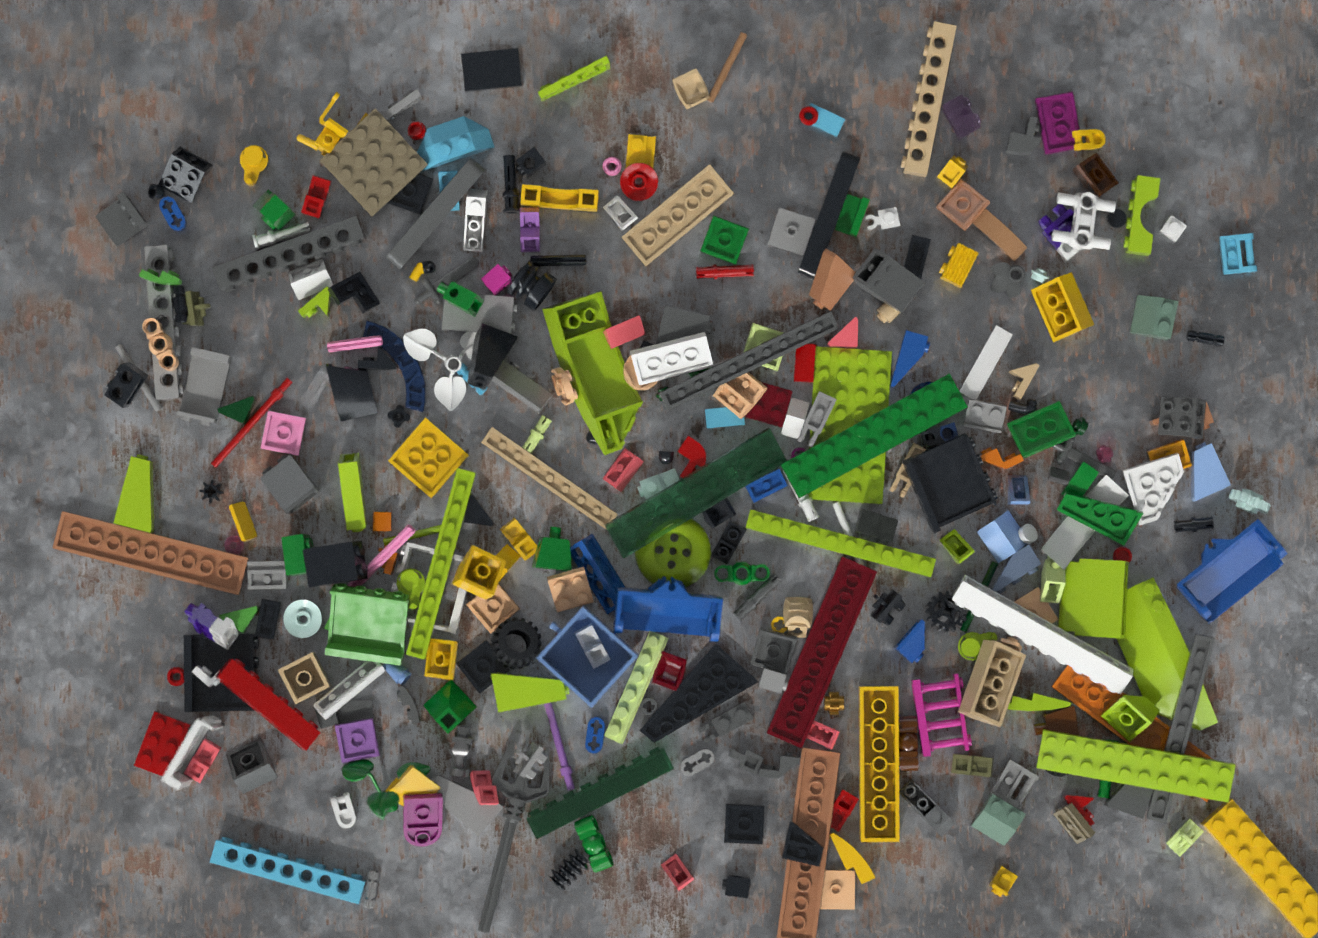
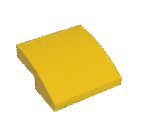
(412, 783)

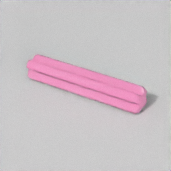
(355, 343)

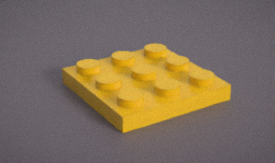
(428, 458)

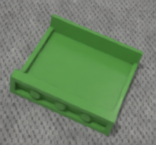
(367, 624)

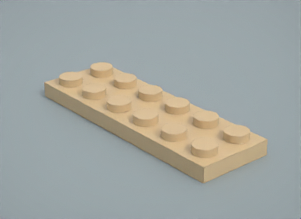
(677, 215)

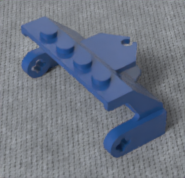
(1231, 570)
(668, 609)

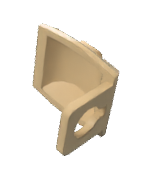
(691, 88)
(798, 614)

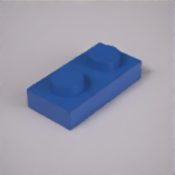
(766, 486)

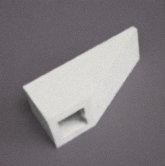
(475, 219)

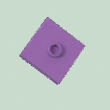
(357, 740)

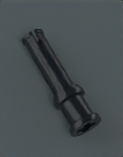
(510, 194)

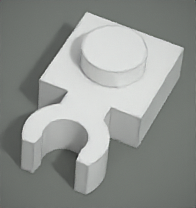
(886, 219)

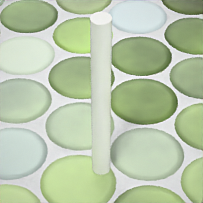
(845, 526)

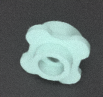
(1039, 275)

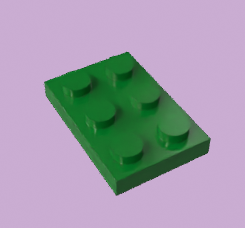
(1041, 429)

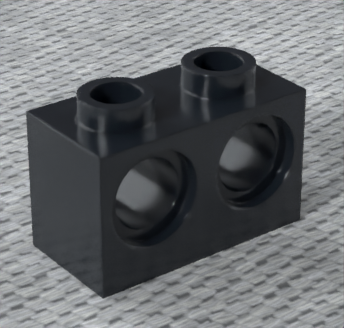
(129, 388)

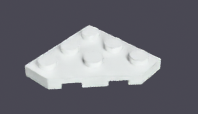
(1152, 485)

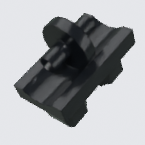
(885, 604)

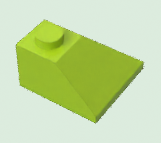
(1131, 715)

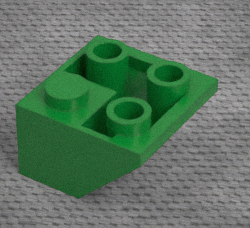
(449, 706)

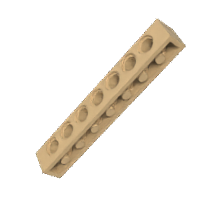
(945, 33)

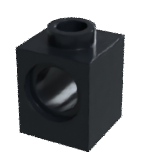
(531, 154)
(736, 886)

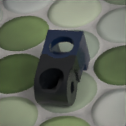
(939, 435)

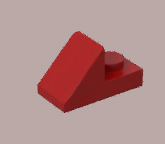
(1080, 802)

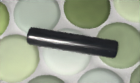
(559, 260)

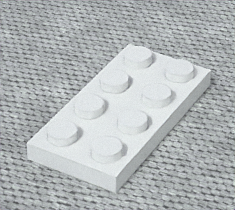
(671, 358)

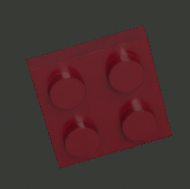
(771, 406)

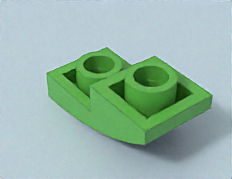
(165, 278)

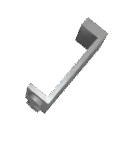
(495, 312)
(204, 386)

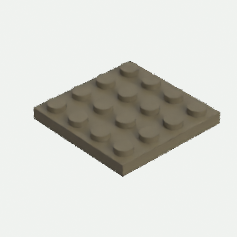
(373, 162)

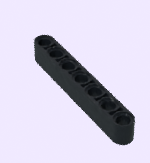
(829, 214)

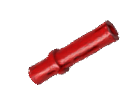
(724, 271)

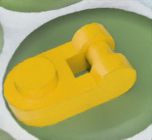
(1094, 139)

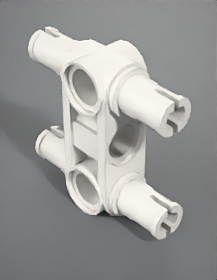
(1083, 221)

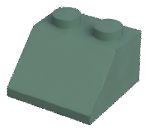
(1154, 317)
(998, 819)

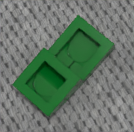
(1081, 480)

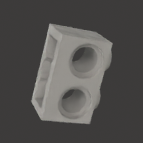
(773, 681)

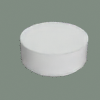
(1028, 533)

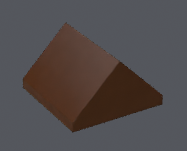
(1095, 175)

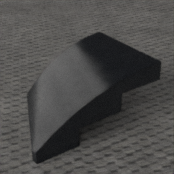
(351, 392)

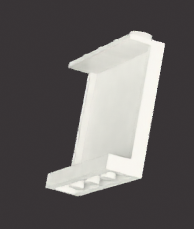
(174, 774)

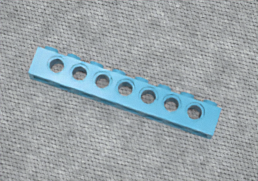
(221, 857)

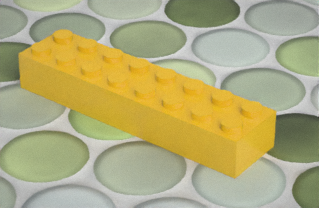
(878, 763)
(1265, 866)

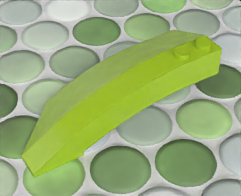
(596, 370)
(1158, 653)

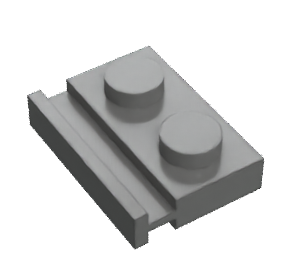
(985, 415)
(266, 575)

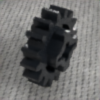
(944, 604)

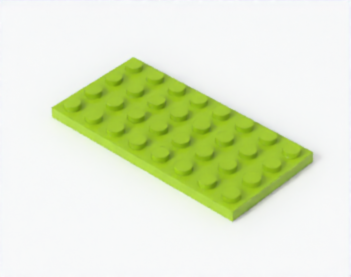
(862, 388)

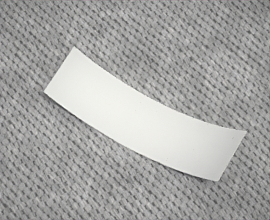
(1072, 534)

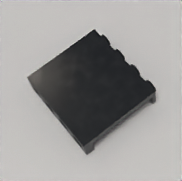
(949, 481)
(205, 652)

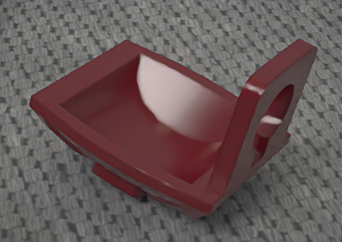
(669, 671)

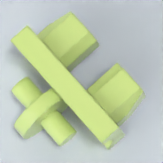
(1184, 837)

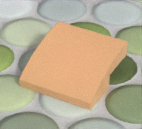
(740, 394)

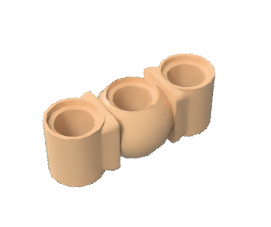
(155, 336)

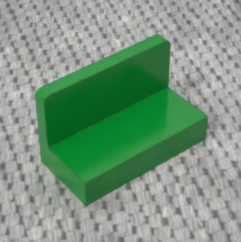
(852, 215)

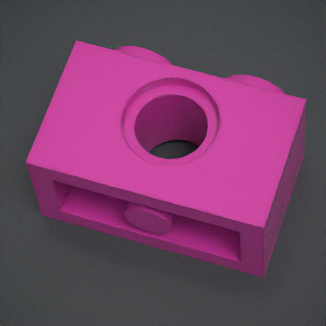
(497, 279)

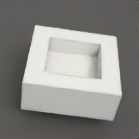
(1173, 228)

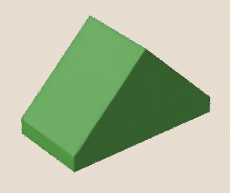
(242, 618)

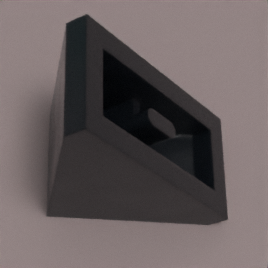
(476, 514)

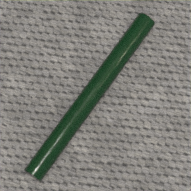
(986, 581)

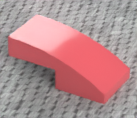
(202, 760)
(483, 789)

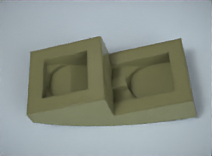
(972, 765)

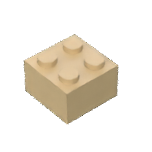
(304, 677)

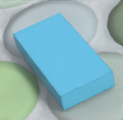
(827, 121)
(722, 418)

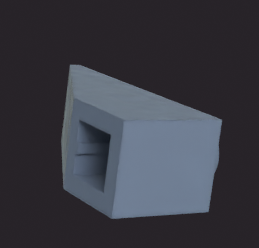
(1017, 565)

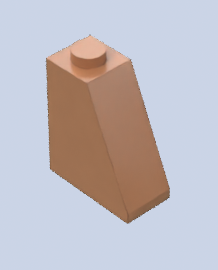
(831, 280)

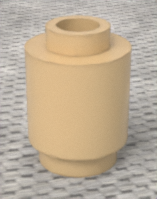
(887, 313)

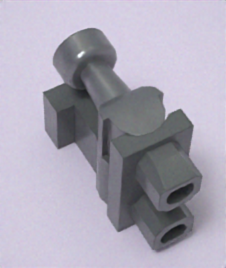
(460, 751)

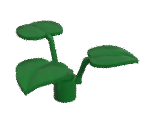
(379, 802)

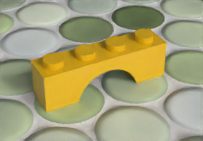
(559, 198)

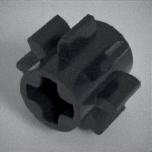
(208, 487)

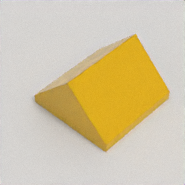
(441, 659)

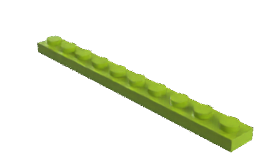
(840, 543)
(440, 563)

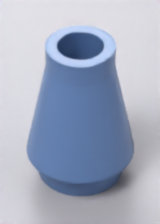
(398, 673)

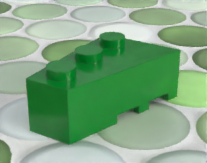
(274, 210)

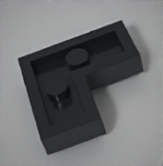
(356, 288)

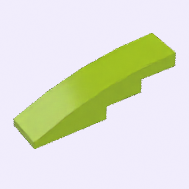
(1036, 703)

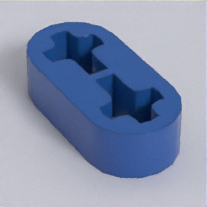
(176, 211)
(590, 733)

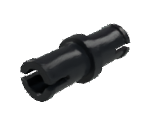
(1193, 524)

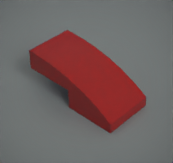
(316, 196)
(842, 809)

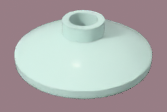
(293, 614)

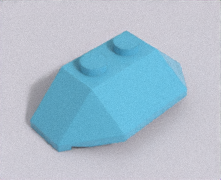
(453, 142)

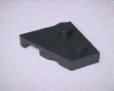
(802, 847)

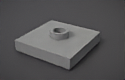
(791, 231)

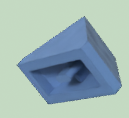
(1018, 490)

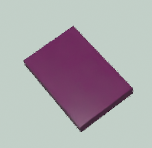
(1057, 121)

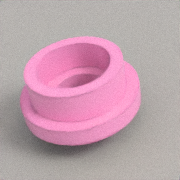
(614, 160)

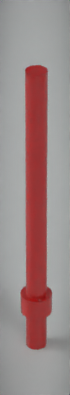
(276, 395)

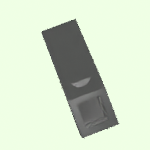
(926, 807)

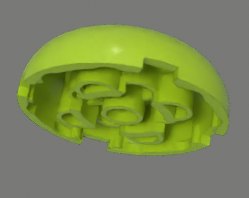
(687, 569)

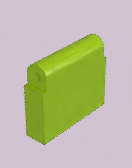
(1094, 598)

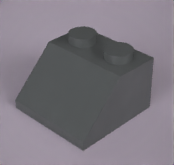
(251, 766)

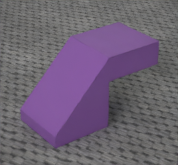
(530, 229)

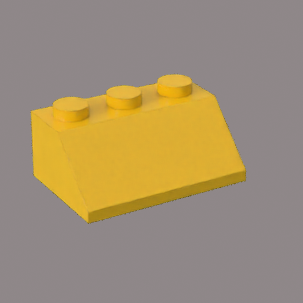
(1062, 307)

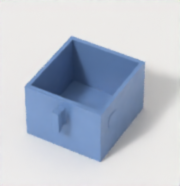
(570, 664)

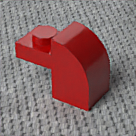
(694, 452)

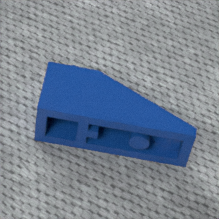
(910, 352)

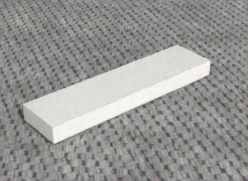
(985, 363)

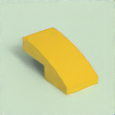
(519, 538)

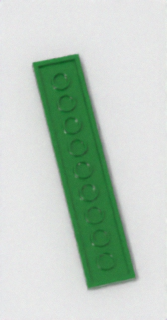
(874, 436)

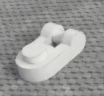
(347, 817)

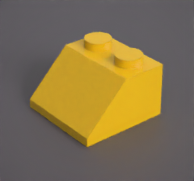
(479, 572)

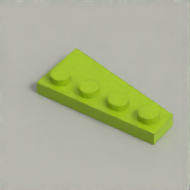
(579, 76)

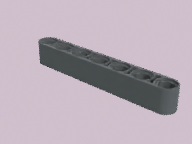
(435, 213)

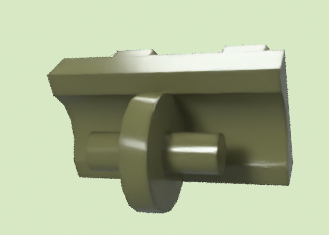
(196, 308)

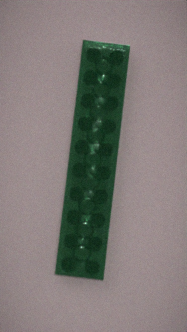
(695, 493)

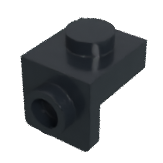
(719, 513)

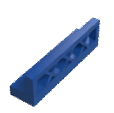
(602, 570)

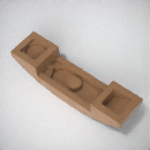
(1000, 235)

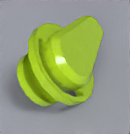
(412, 585)
(971, 645)

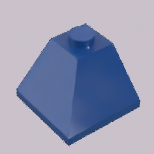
(913, 642)

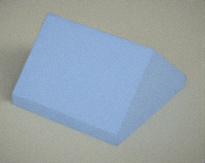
(1002, 537)

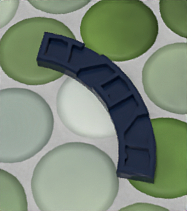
(408, 365)

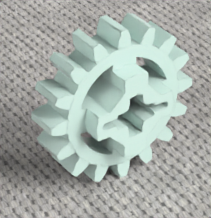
(1249, 501)

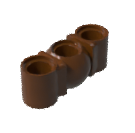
(908, 743)

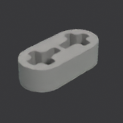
(700, 766)

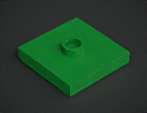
(724, 240)

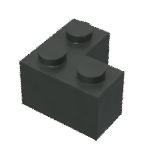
(876, 526)

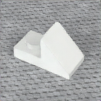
(620, 212)

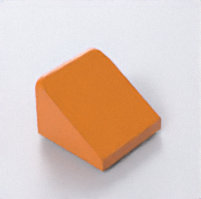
(382, 521)

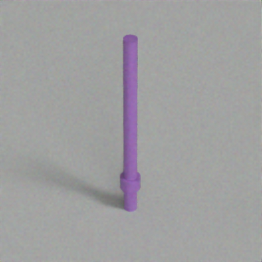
(565, 769)

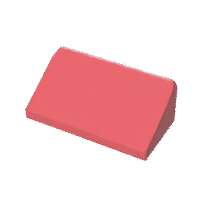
(624, 332)
(623, 470)

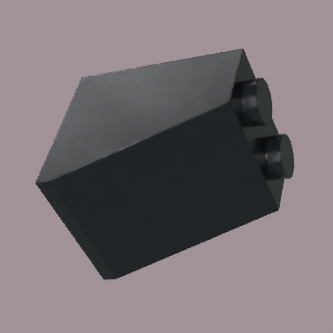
(335, 563)

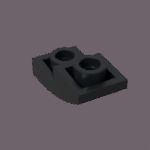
(728, 542)

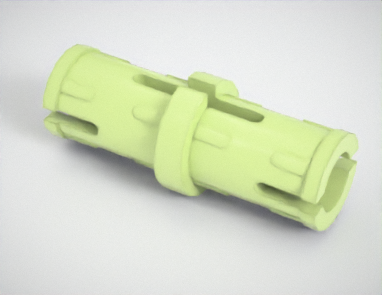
(536, 434)

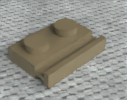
(1074, 823)

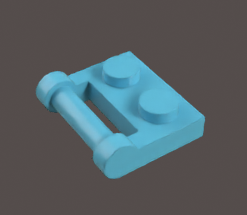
(1231, 254)

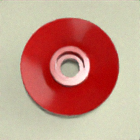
(639, 191)

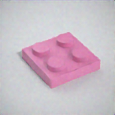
(283, 433)

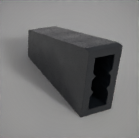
(488, 354)

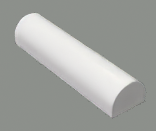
(348, 688)

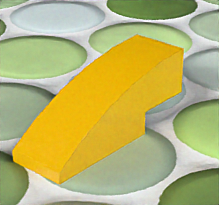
(851, 858)

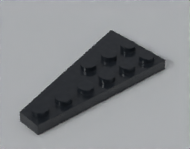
(704, 688)

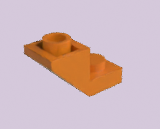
(993, 458)

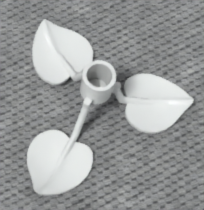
(447, 390)

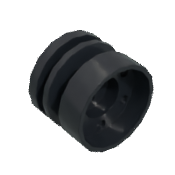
(531, 285)

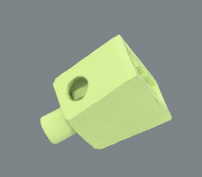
(1051, 574)

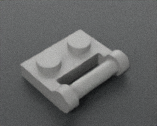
(1008, 782)

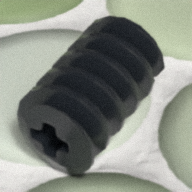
(569, 870)

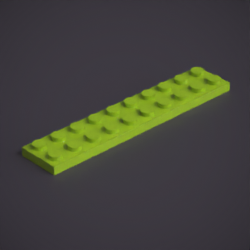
(1135, 765)

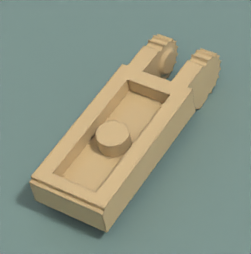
(901, 474)

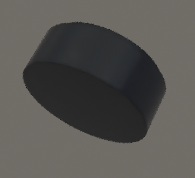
(1116, 219)

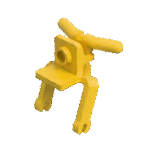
(330, 134)

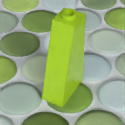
(352, 491)
(137, 496)
(523, 691)

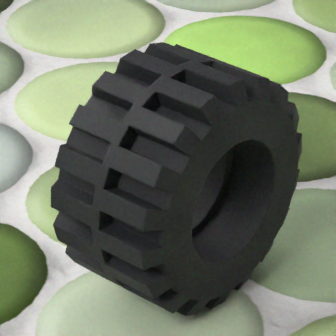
(505, 654)

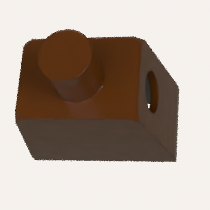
(1060, 720)

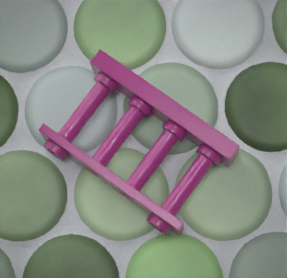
(926, 726)

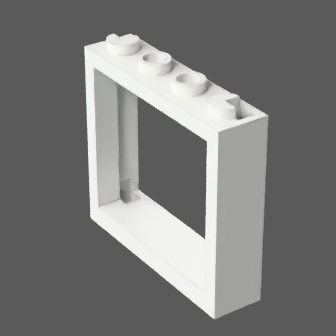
(460, 599)

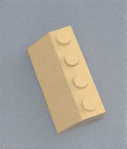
(992, 683)

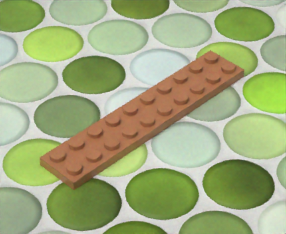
(150, 553)
(814, 815)

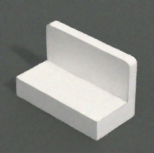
(310, 279)

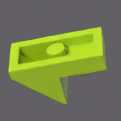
(320, 300)

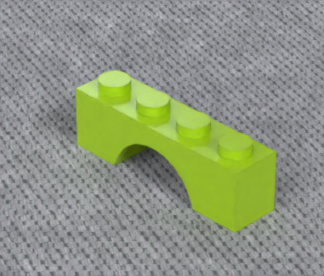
(1139, 239)

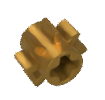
(834, 703)

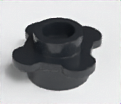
(393, 415)

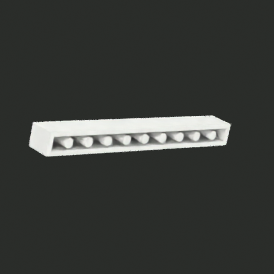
(1042, 634)

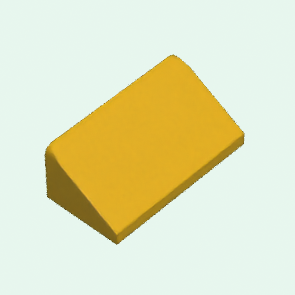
(243, 521)

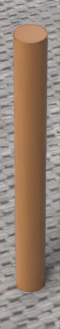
(727, 66)

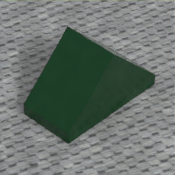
(239, 410)

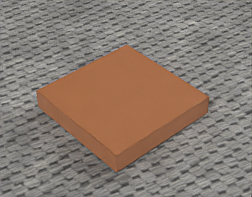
(963, 204)

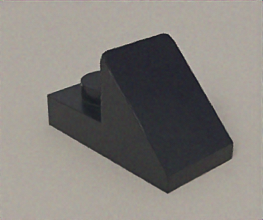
(383, 362)

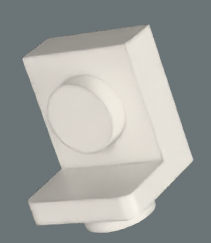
(204, 675)

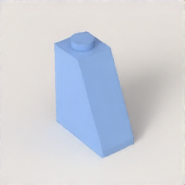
(1206, 472)

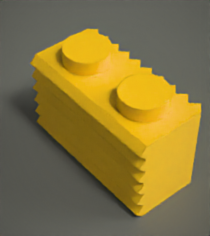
(958, 265)

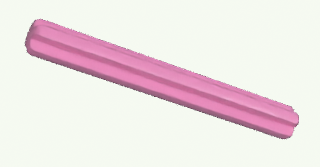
(385, 554)

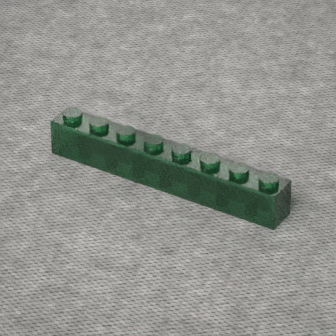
(599, 793)

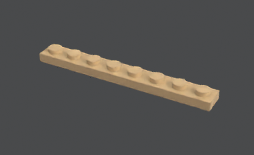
(548, 477)

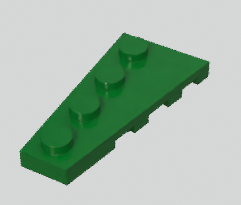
(1106, 518)

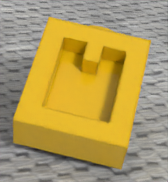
(953, 171)
(1002, 881)

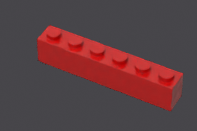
(267, 704)

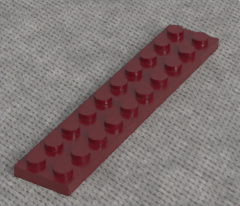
(821, 652)

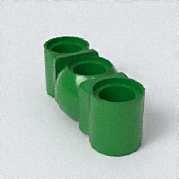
(751, 573)
(593, 843)

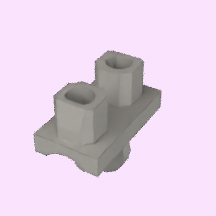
(527, 758)

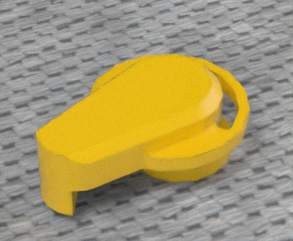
(253, 163)

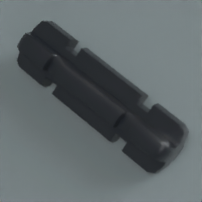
(180, 304)
(1205, 338)

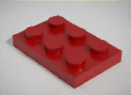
(161, 743)

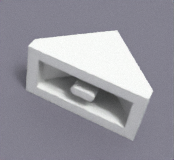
(795, 418)

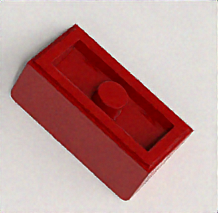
(805, 363)

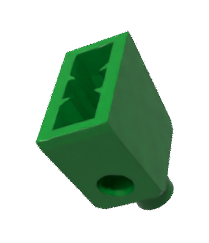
(465, 300)
(553, 552)

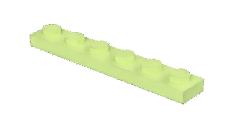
(636, 687)

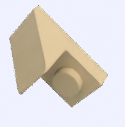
(1025, 374)

